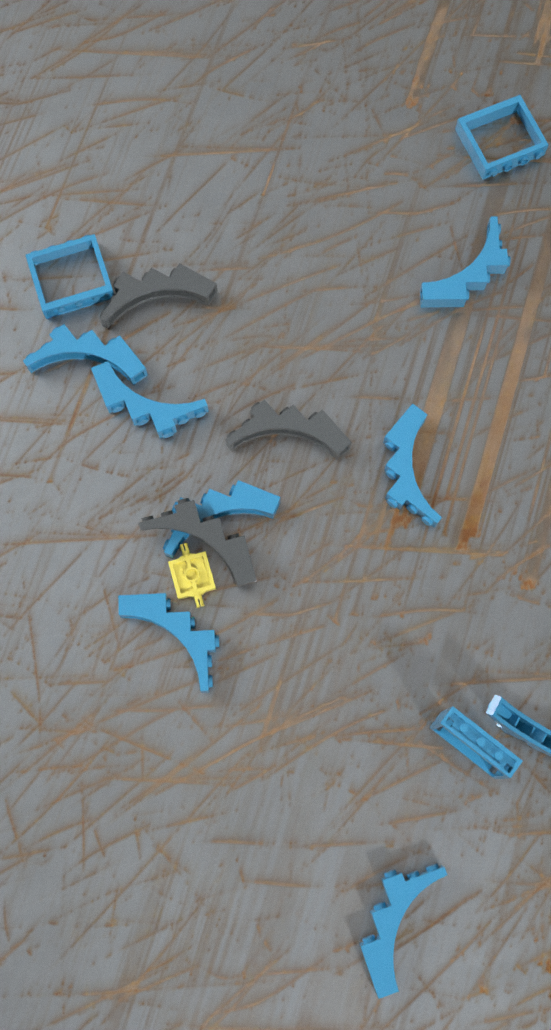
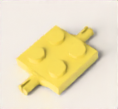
(192, 575)

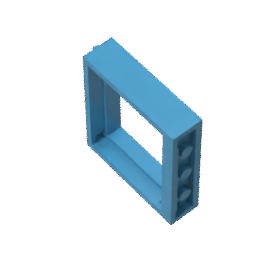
(494, 113)
(78, 300)
(475, 743)

